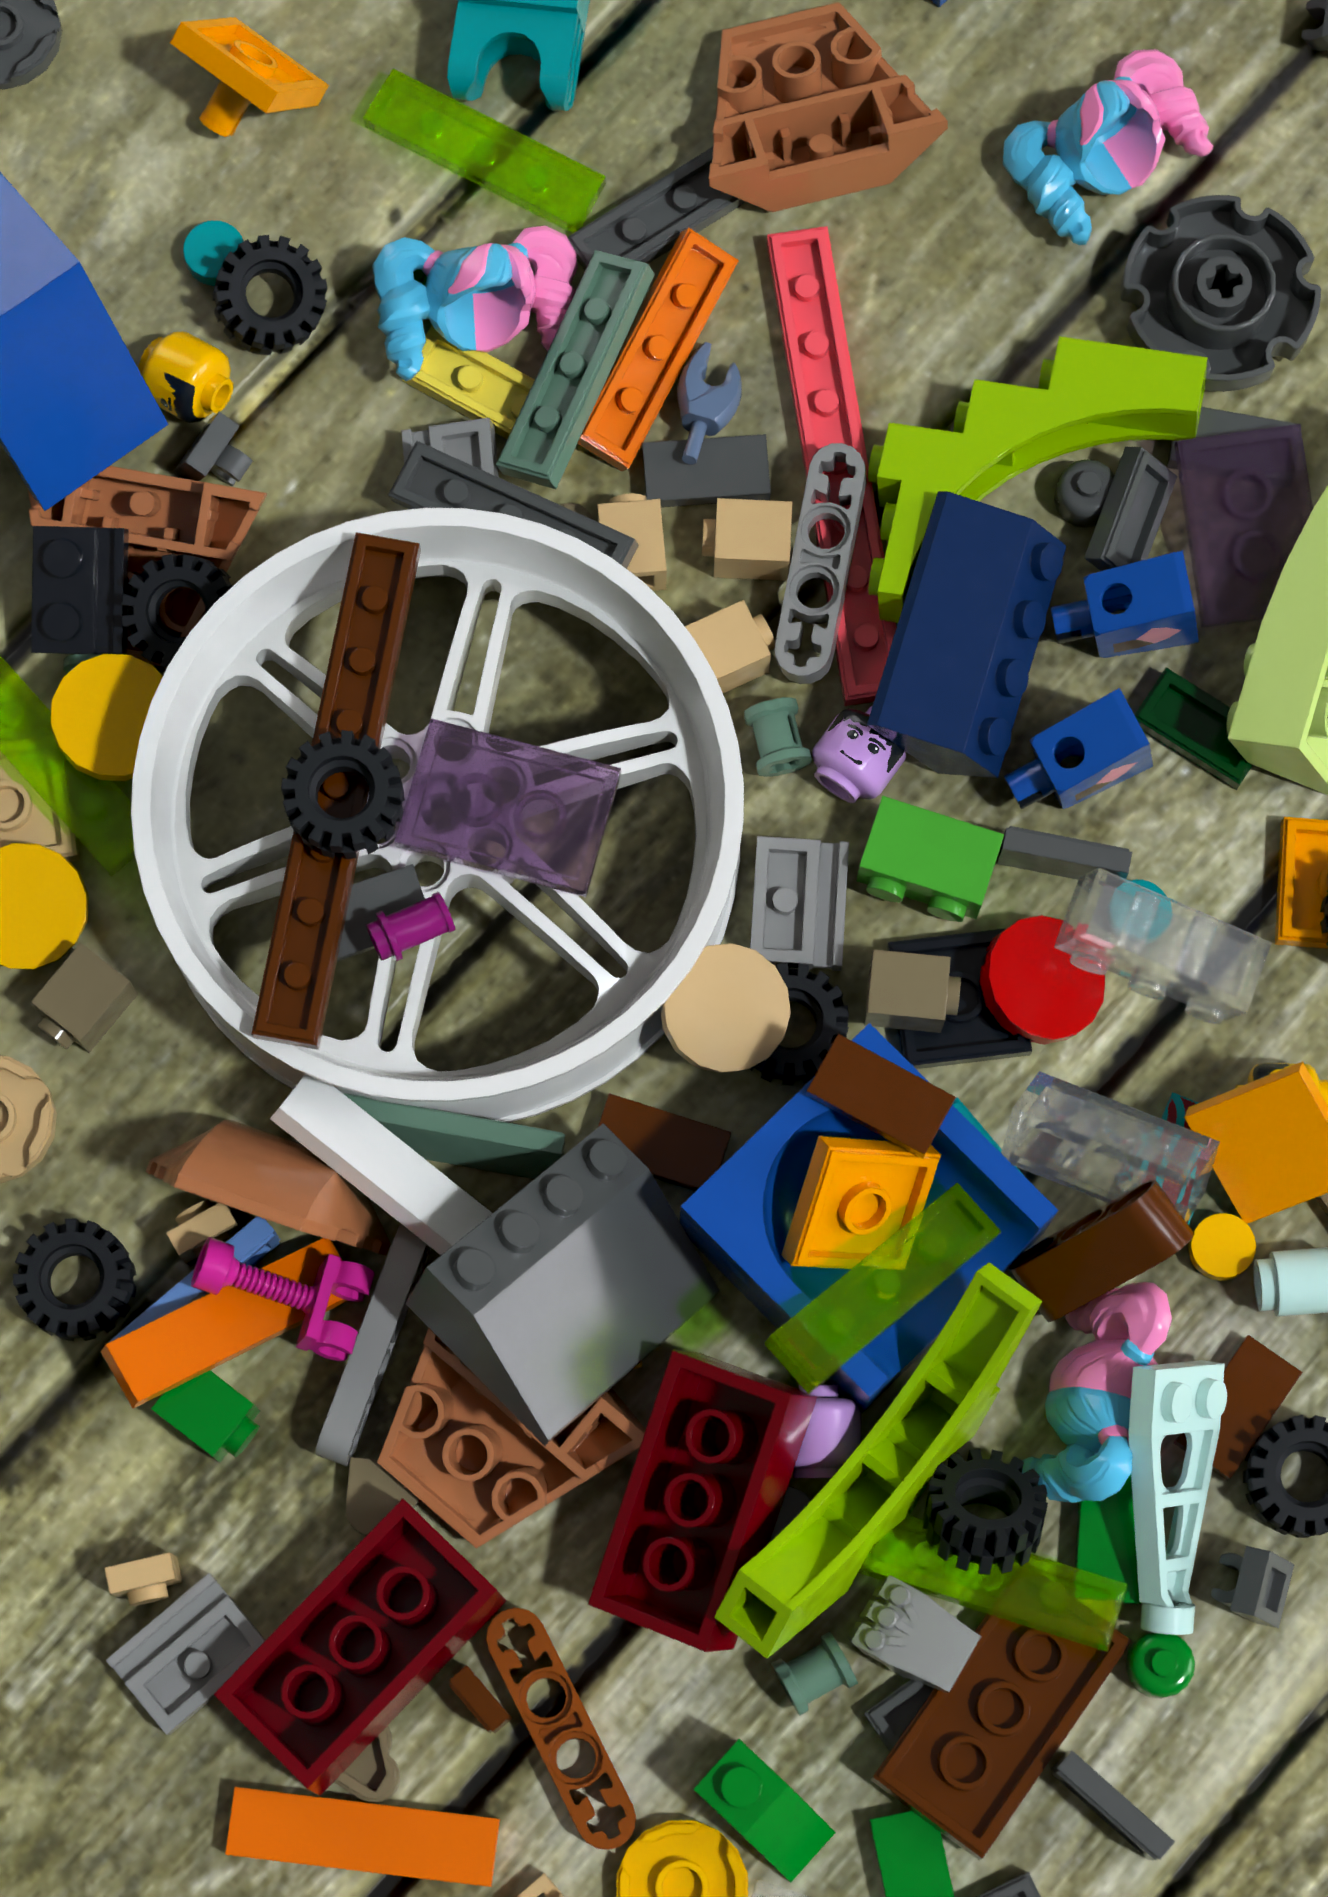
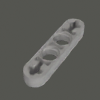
(815, 562)
(372, 1348)

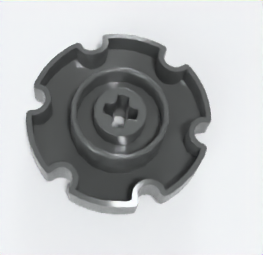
(1251, 261)

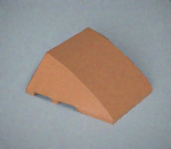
(812, 111)
(162, 519)
(273, 1182)
(478, 1461)

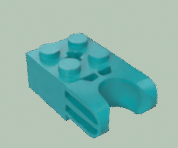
(539, 29)

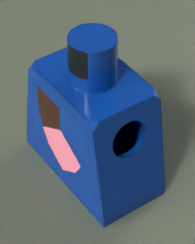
(1155, 604)
(1100, 734)

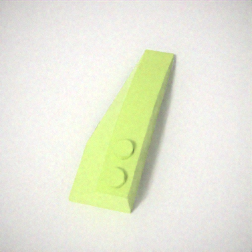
(1285, 688)

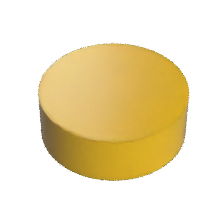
(1222, 1247)

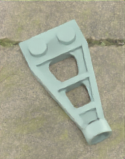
(1168, 1402)

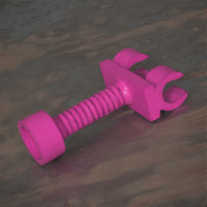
(344, 1279)

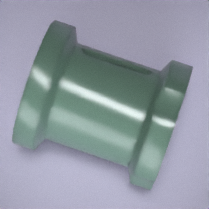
(777, 737)
(814, 1673)

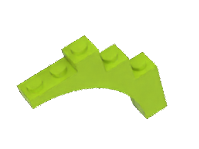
(1083, 400)
(887, 1473)

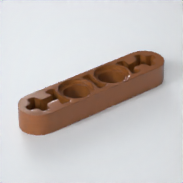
(555, 1731)

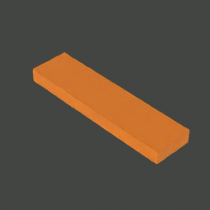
(657, 348)
(210, 1330)
(363, 1836)

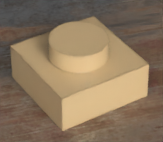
(200, 1223)
(144, 1578)

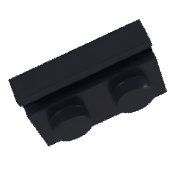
(79, 590)

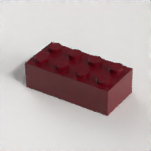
(700, 1497)
(360, 1647)

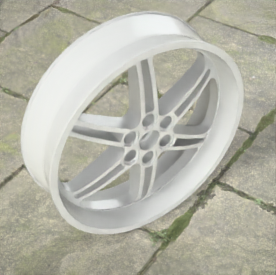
(525, 566)

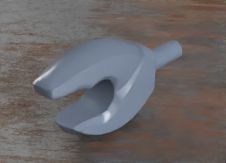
(702, 406)

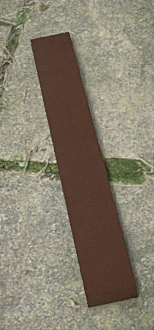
(357, 700)

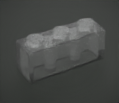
(1162, 947)
(1105, 1145)

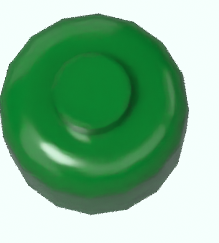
(1160, 1665)

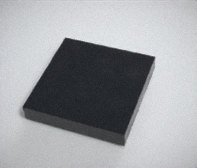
(974, 1032)

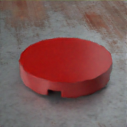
(1035, 986)

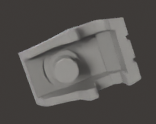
(913, 1635)

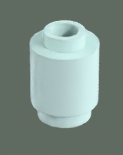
(1292, 1282)

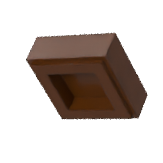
(479, 1700)

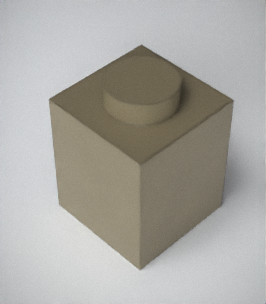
(910, 991)
(82, 1000)

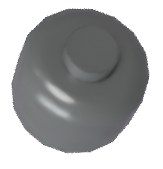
(1083, 492)

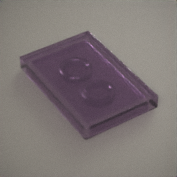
(1242, 514)
(508, 807)

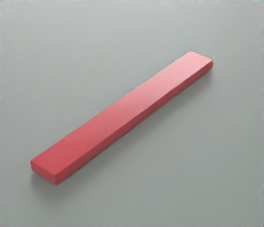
(826, 415)

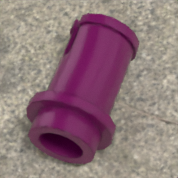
(409, 927)

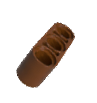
(1102, 1250)

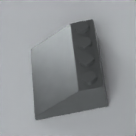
(566, 1285)

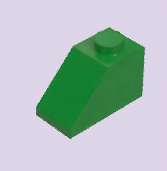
(764, 1810)

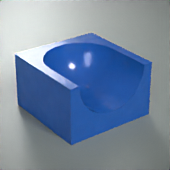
(65, 374)
(750, 1202)

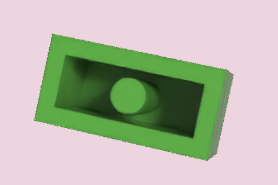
(928, 860)

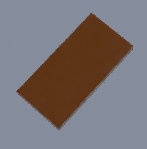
(990, 1737)

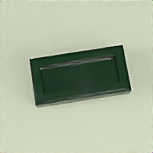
(1192, 726)

